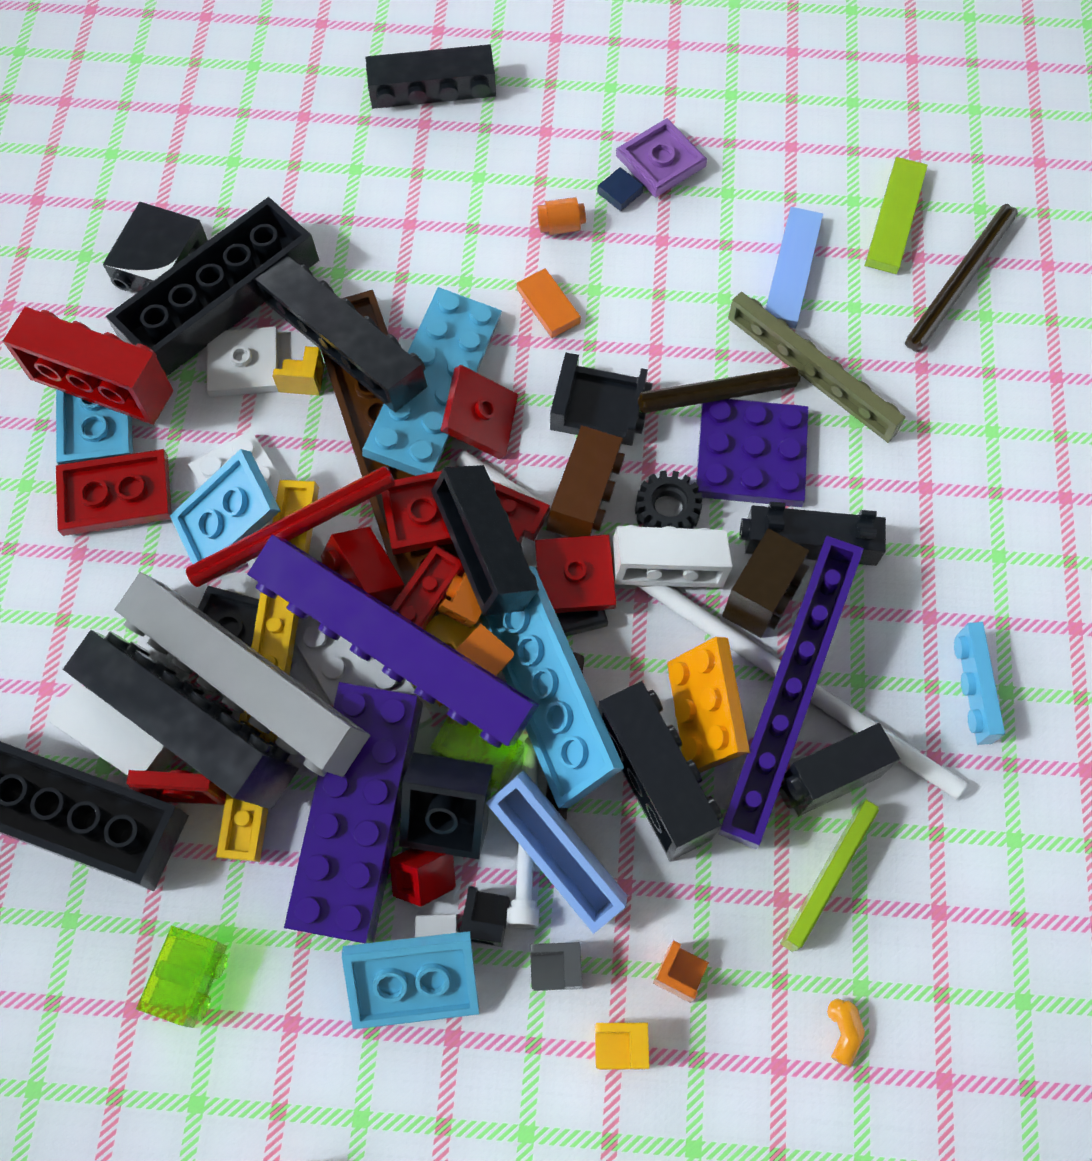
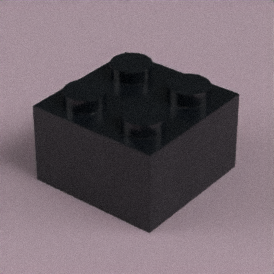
(445, 805)

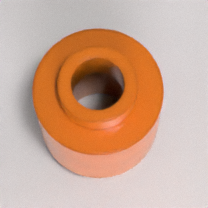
(561, 216)

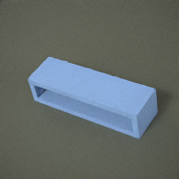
(558, 851)

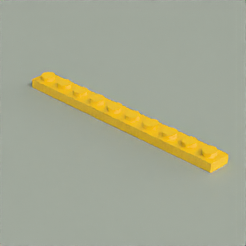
(274, 639)

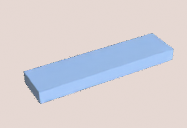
(793, 265)

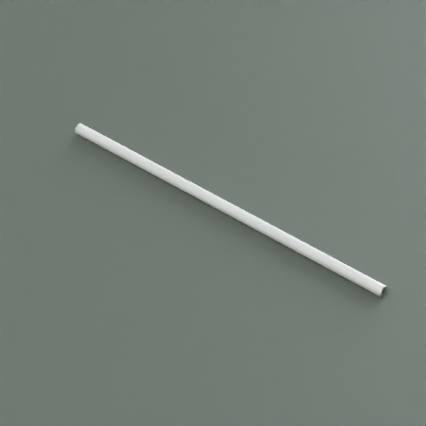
(769, 663)

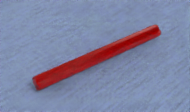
(291, 526)

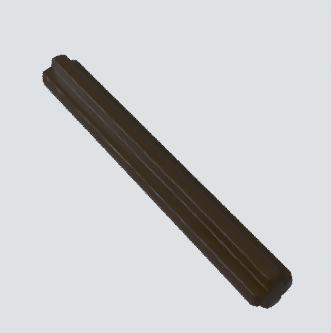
(718, 389)

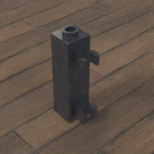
(812, 527)

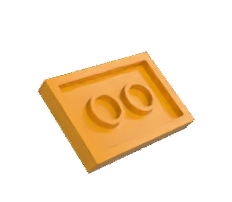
(708, 704)

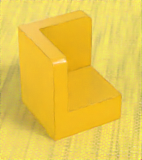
(301, 375)
(621, 1046)

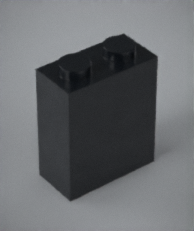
(838, 769)

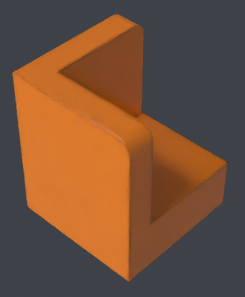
(486, 650)
(680, 972)

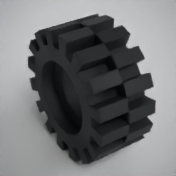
(672, 487)

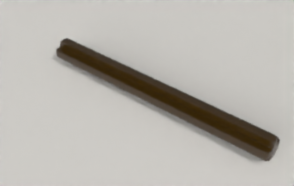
(961, 278)

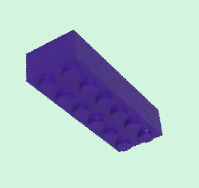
(355, 820)

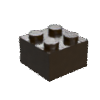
(766, 584)

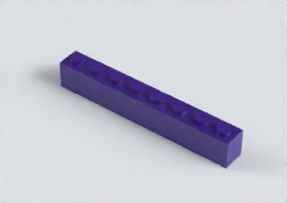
(394, 641)
(791, 693)

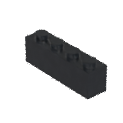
(430, 76)
(484, 540)

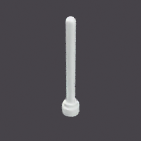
(523, 909)

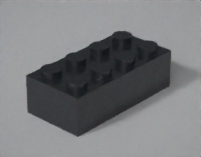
(658, 772)

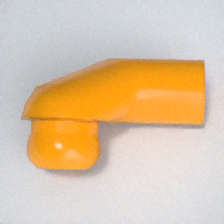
(851, 1030)

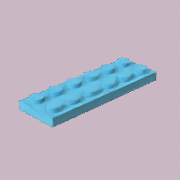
(450, 335)
(567, 724)

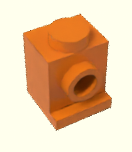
(463, 603)

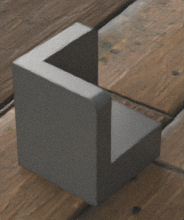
(556, 966)

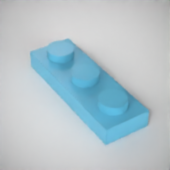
(979, 684)

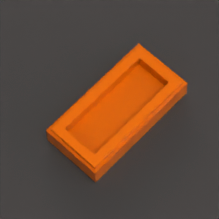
(548, 303)

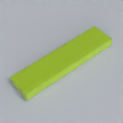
(896, 215)
(829, 876)

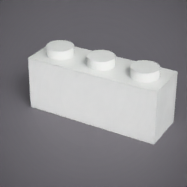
(670, 556)
(108, 732)

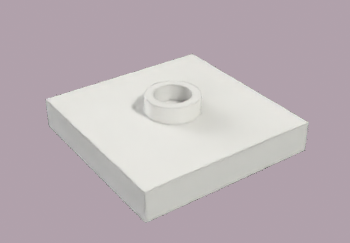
(242, 362)

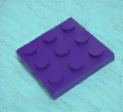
(752, 452)

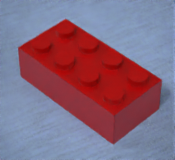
(89, 364)

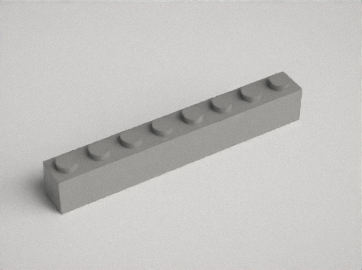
(244, 677)

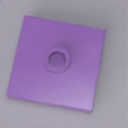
(661, 157)

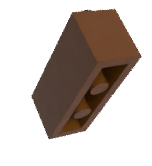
(586, 484)

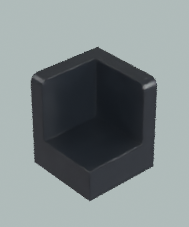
(485, 917)

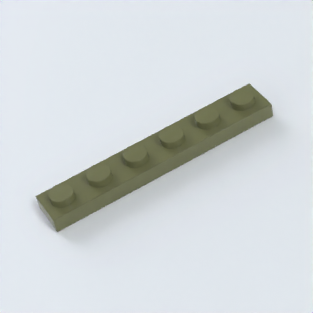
(815, 367)

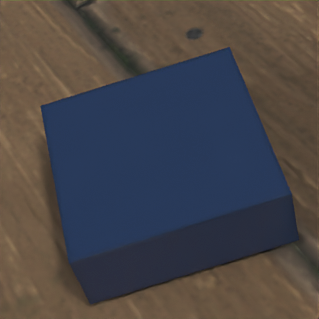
(620, 189)

